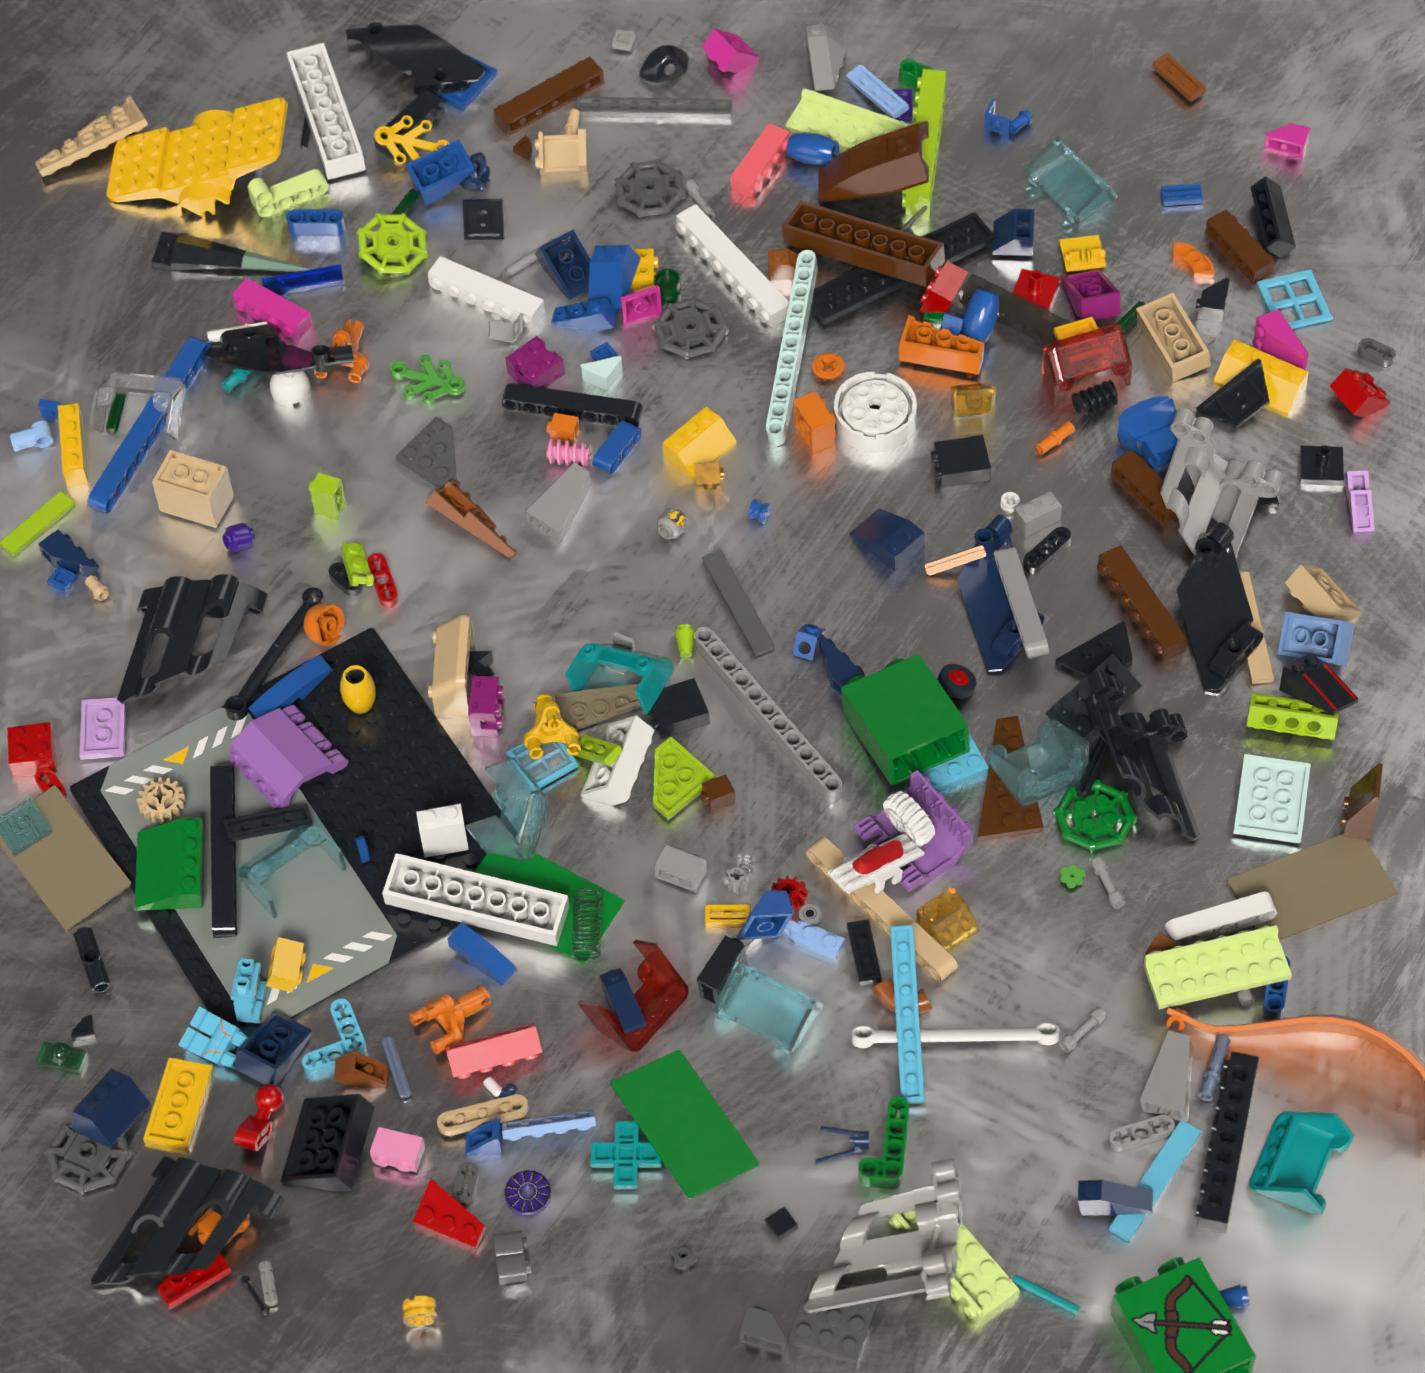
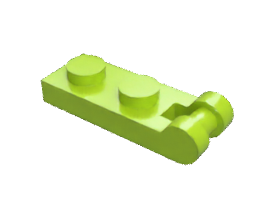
(356, 564)

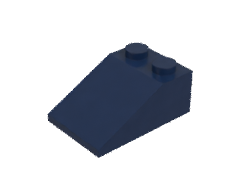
(566, 264)
(889, 538)
(272, 1049)

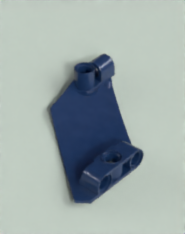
(988, 601)

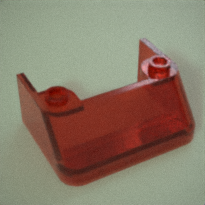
(1084, 356)
(657, 998)

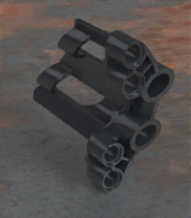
(179, 612)
(1142, 750)
(175, 1203)

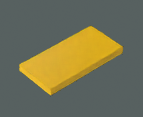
(178, 1103)

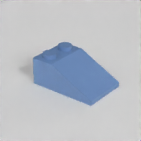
(1316, 636)

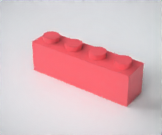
(760, 161)
(493, 1050)

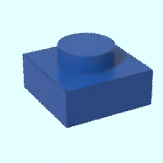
(49, 409)

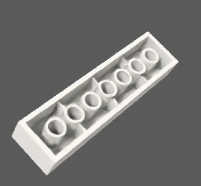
(325, 111)
(476, 899)

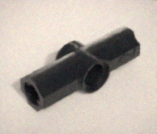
(94, 969)

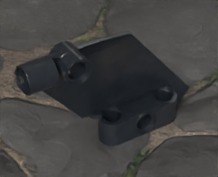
(258, 353)

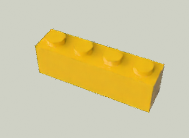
(72, 444)

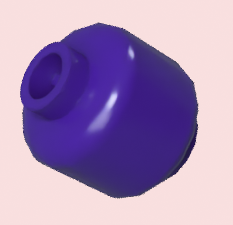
(238, 537)

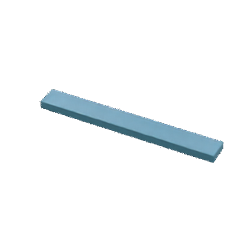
(907, 1014)

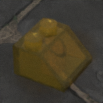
(973, 400)

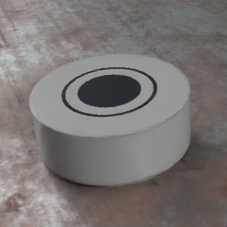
(810, 914)

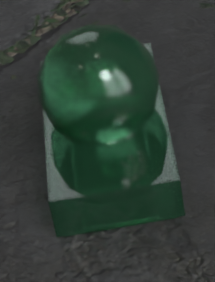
(61, 1057)

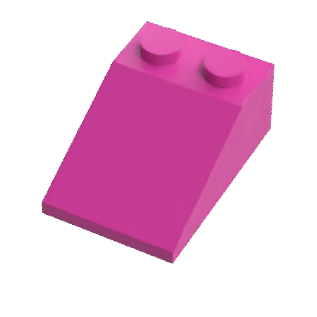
(1278, 339)

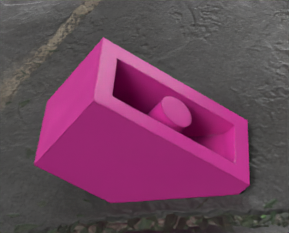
(1288, 140)

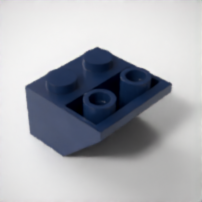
(1014, 233)

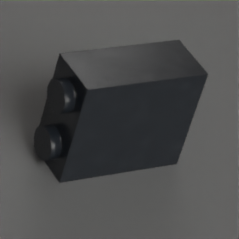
(961, 461)
(679, 709)
(719, 967)

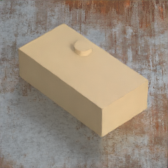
(1173, 337)

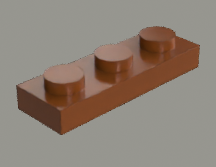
(1179, 77)

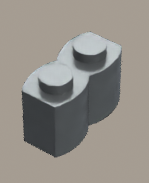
(510, 1257)

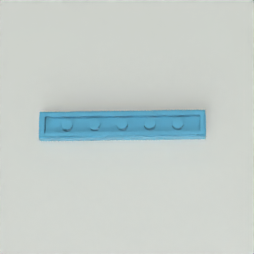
(1159, 1176)

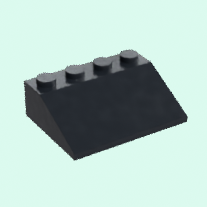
(328, 1142)

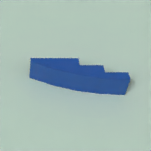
(293, 686)

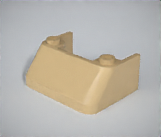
(451, 667)

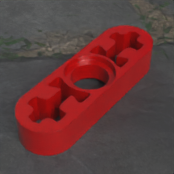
(381, 588)

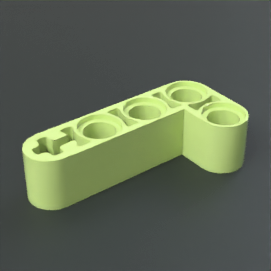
(287, 193)

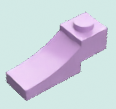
(1360, 501)

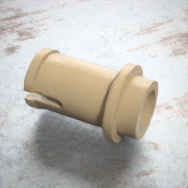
(99, 591)

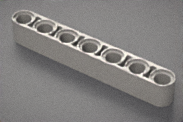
(1021, 602)

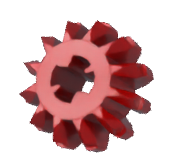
(796, 890)

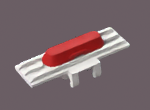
(876, 864)

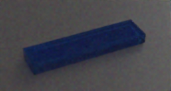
(304, 280)

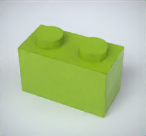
(327, 495)

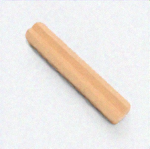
(955, 560)

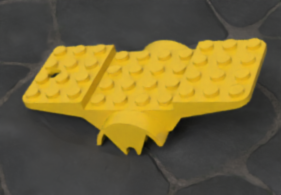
(199, 161)

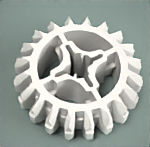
(909, 818)

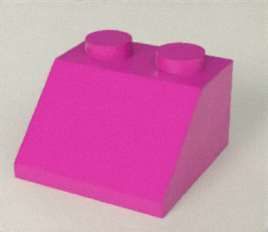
(729, 51)

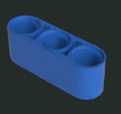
(316, 222)
(617, 447)
(1275, 998)

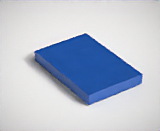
(463, 99)

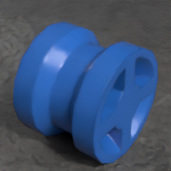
(759, 511)

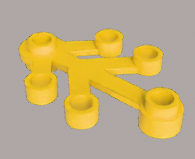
(407, 141)

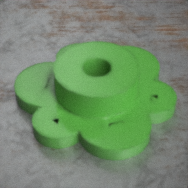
(1069, 872)

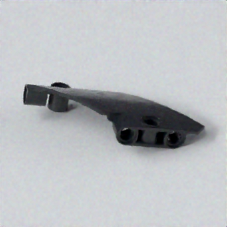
(419, 54)
(1217, 609)

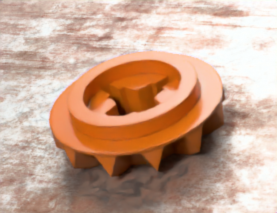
(828, 360)

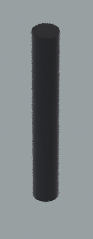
(305, 135)

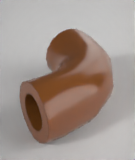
(885, 994)

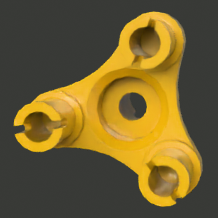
(550, 728)

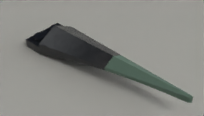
(192, 252)

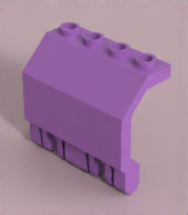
(282, 755)
(942, 851)

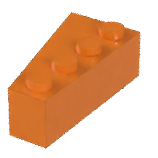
(939, 348)

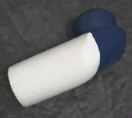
(497, 1090)

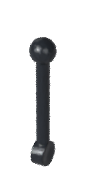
(247, 1282)

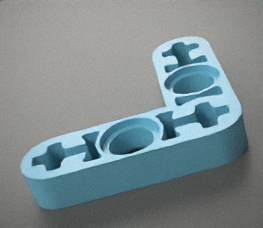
(343, 1046)

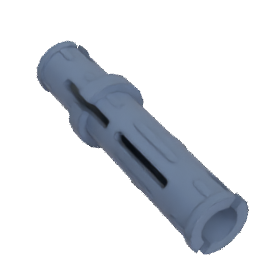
(1211, 1076)

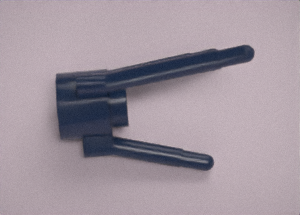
(857, 1139)

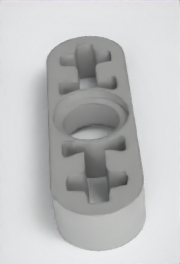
(1146, 1124)

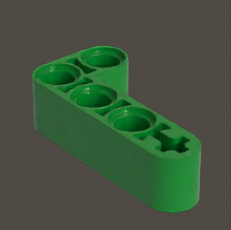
(892, 1142)

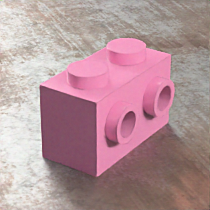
(397, 1150)

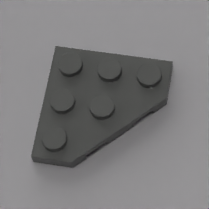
(431, 454)

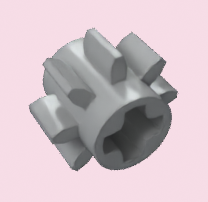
(737, 879)

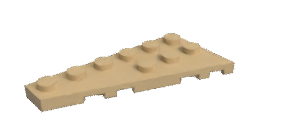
(95, 136)

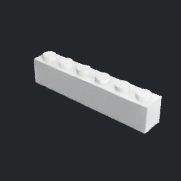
(485, 292)

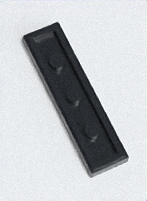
(266, 823)

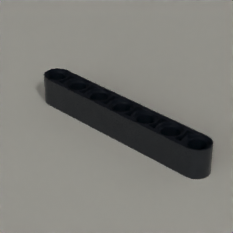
(584, 406)

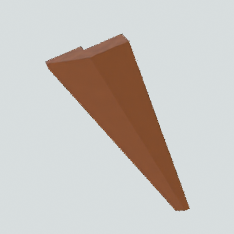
(464, 512)

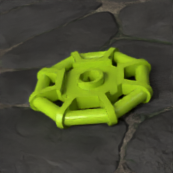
(391, 253)

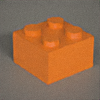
(814, 422)

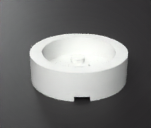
(873, 428)

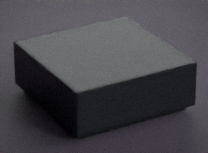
(781, 1223)

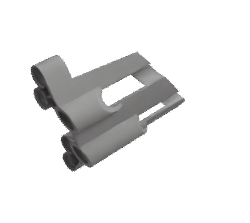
(1221, 487)
(912, 1260)

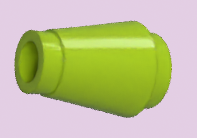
(685, 639)

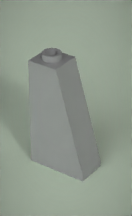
(560, 503)
(1170, 1079)

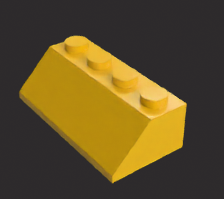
(1283, 380)

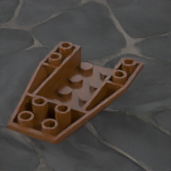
(877, 166)

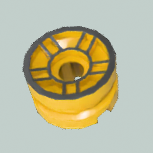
(419, 1311)

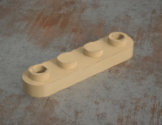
(472, 1116)

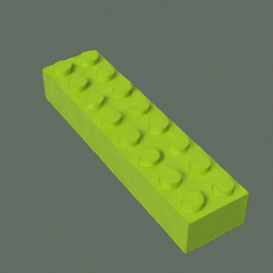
(930, 108)

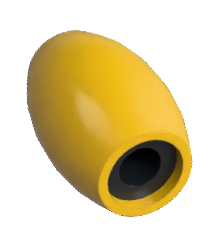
(357, 689)

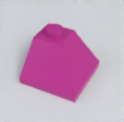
(641, 304)

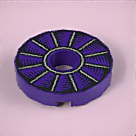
(528, 1180)

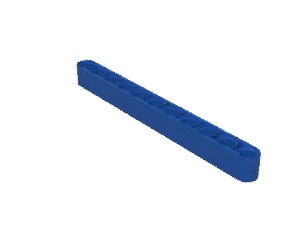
(144, 431)

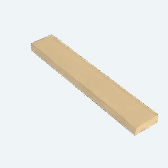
(1258, 662)

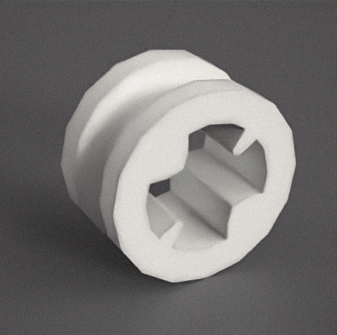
(1006, 497)

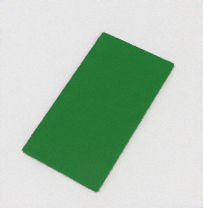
(549, 876)
(684, 1124)

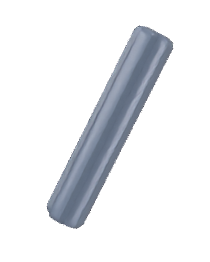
(396, 1067)

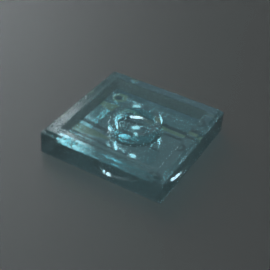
(23, 827)

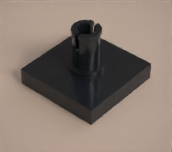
(483, 219)
(1321, 465)

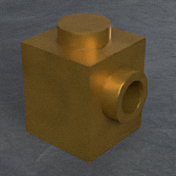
(708, 475)

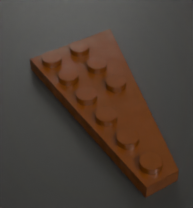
(1001, 812)

